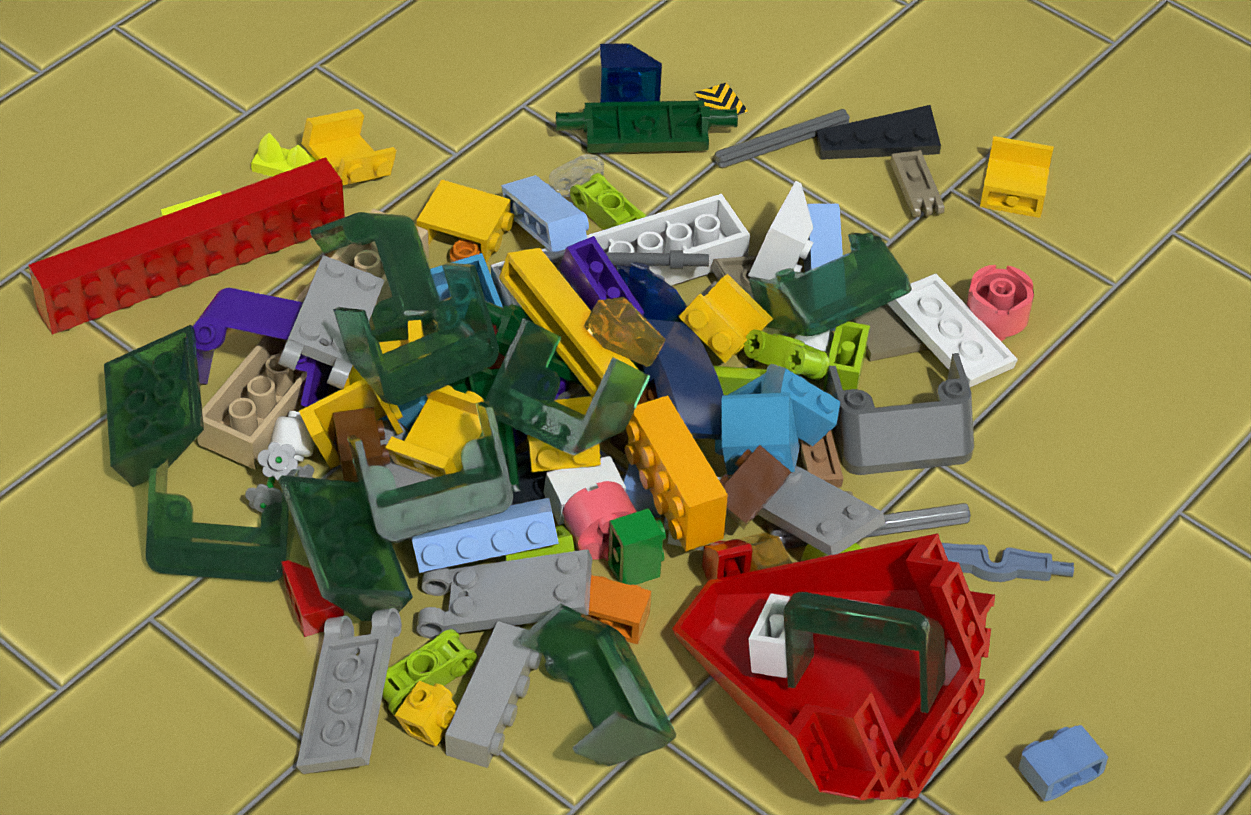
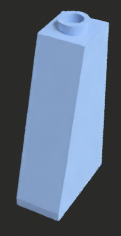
(825, 235)

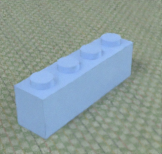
(545, 213)
(512, 531)

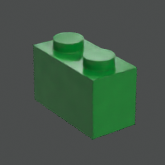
(636, 547)

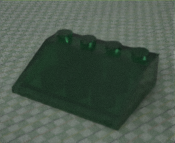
(153, 404)
(344, 550)

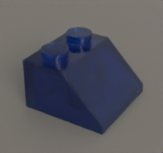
(628, 74)
(652, 293)

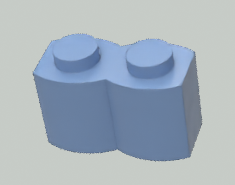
(1062, 762)

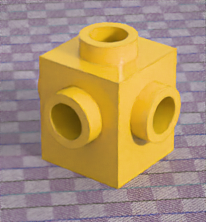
(427, 712)

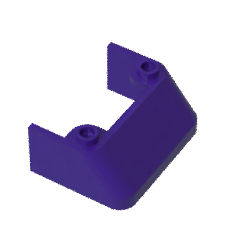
(257, 315)

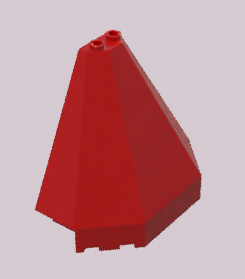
(858, 706)

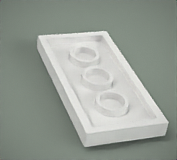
(950, 328)

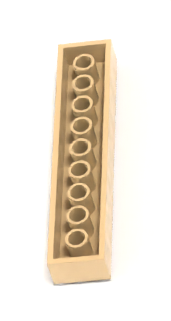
(260, 390)

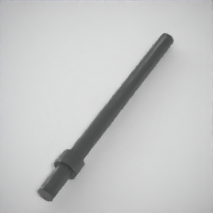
(675, 259)

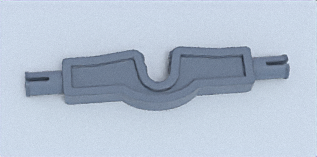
(1013, 564)

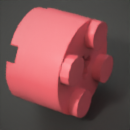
(1001, 299)
(590, 513)

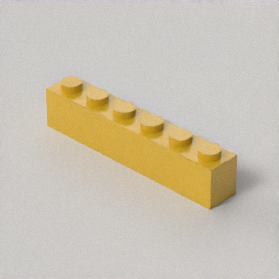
(559, 309)

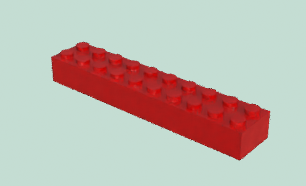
(185, 245)

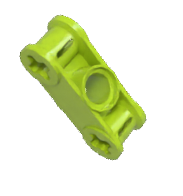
(604, 203)
(786, 353)
(442, 657)

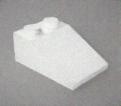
(786, 238)

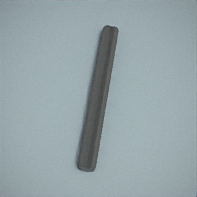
(779, 138)

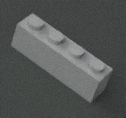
(491, 697)

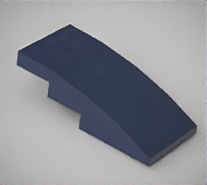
(688, 379)

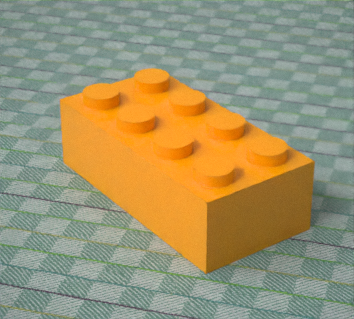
(676, 474)

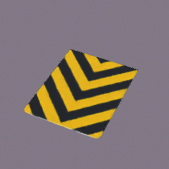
(721, 97)

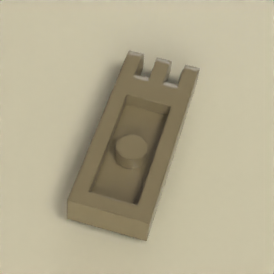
(917, 183)

